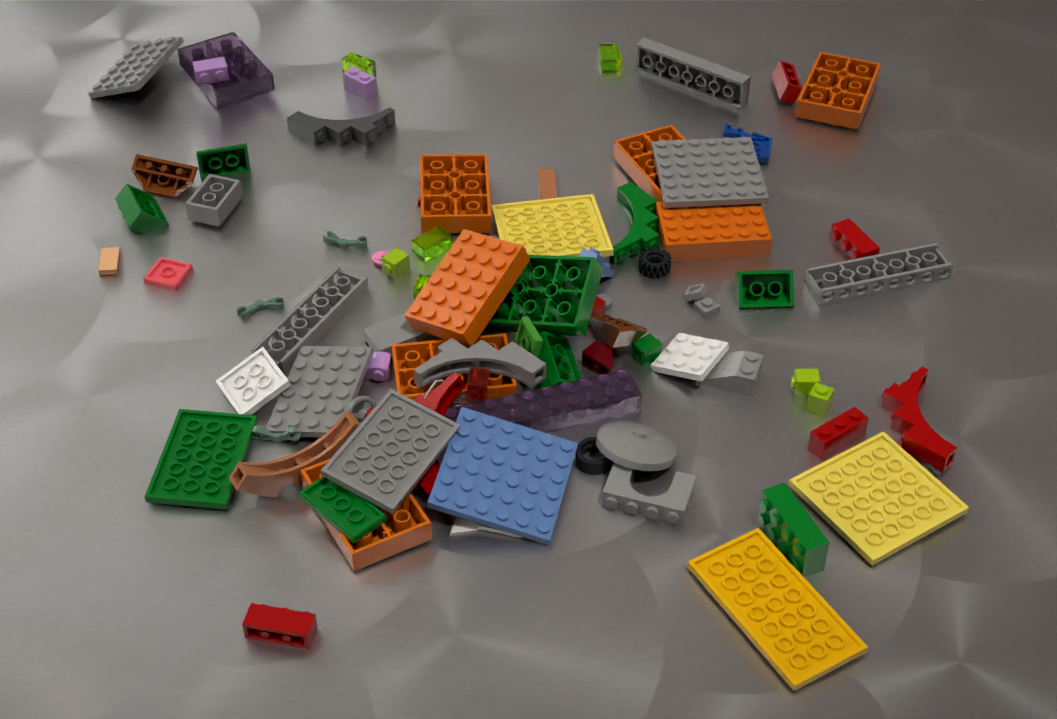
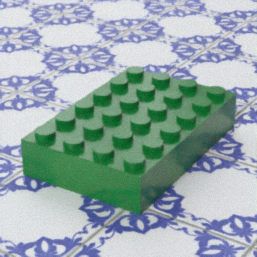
(554, 295)

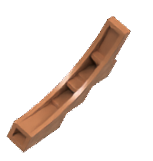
(271, 476)

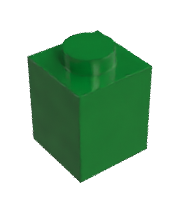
(646, 349)

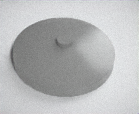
(636, 446)

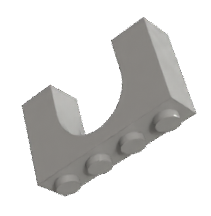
(668, 507)

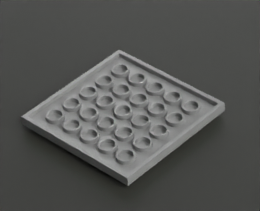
(709, 172)

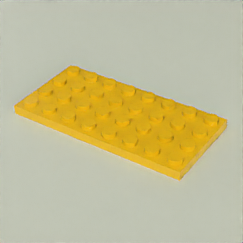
(777, 608)

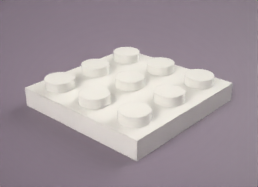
(690, 357)
(253, 382)

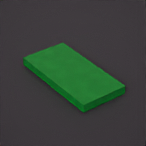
(342, 509)

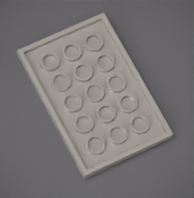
(135, 67)
(320, 389)
(390, 451)

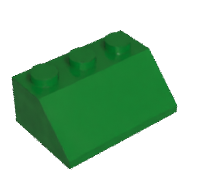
(223, 161)
(140, 210)
(764, 288)
(559, 360)

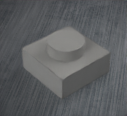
(695, 292)
(706, 307)

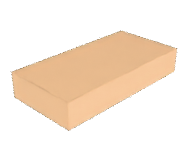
(109, 261)

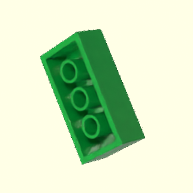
(793, 530)

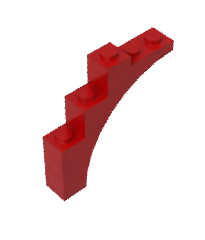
(439, 401)
(917, 435)

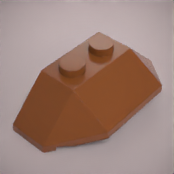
(163, 176)
(615, 331)

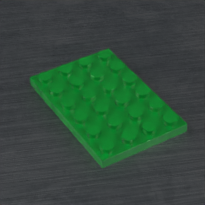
(200, 459)

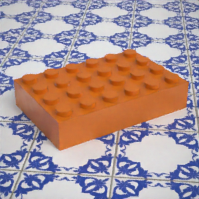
(838, 90)
(637, 159)
(455, 193)
(713, 231)
(467, 287)
(411, 355)
(400, 532)

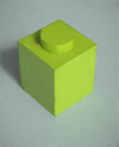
(395, 263)
(804, 381)
(820, 399)

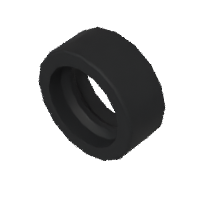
(591, 467)

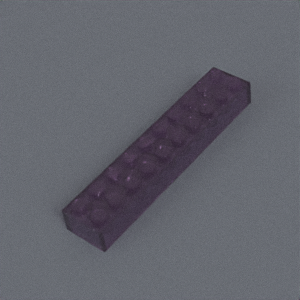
(565, 403)

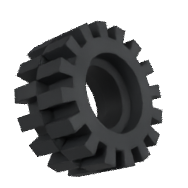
(654, 263)

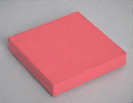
(168, 274)

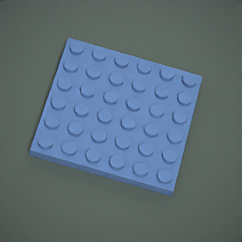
(503, 476)

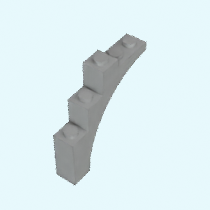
(508, 361)

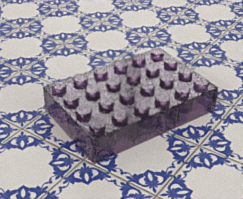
(246, 72)

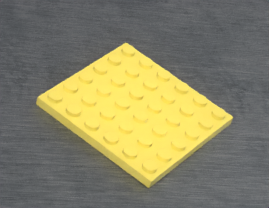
(554, 226)
(878, 497)

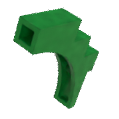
(645, 223)

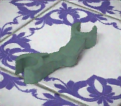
(360, 242)
(274, 303)
(263, 434)

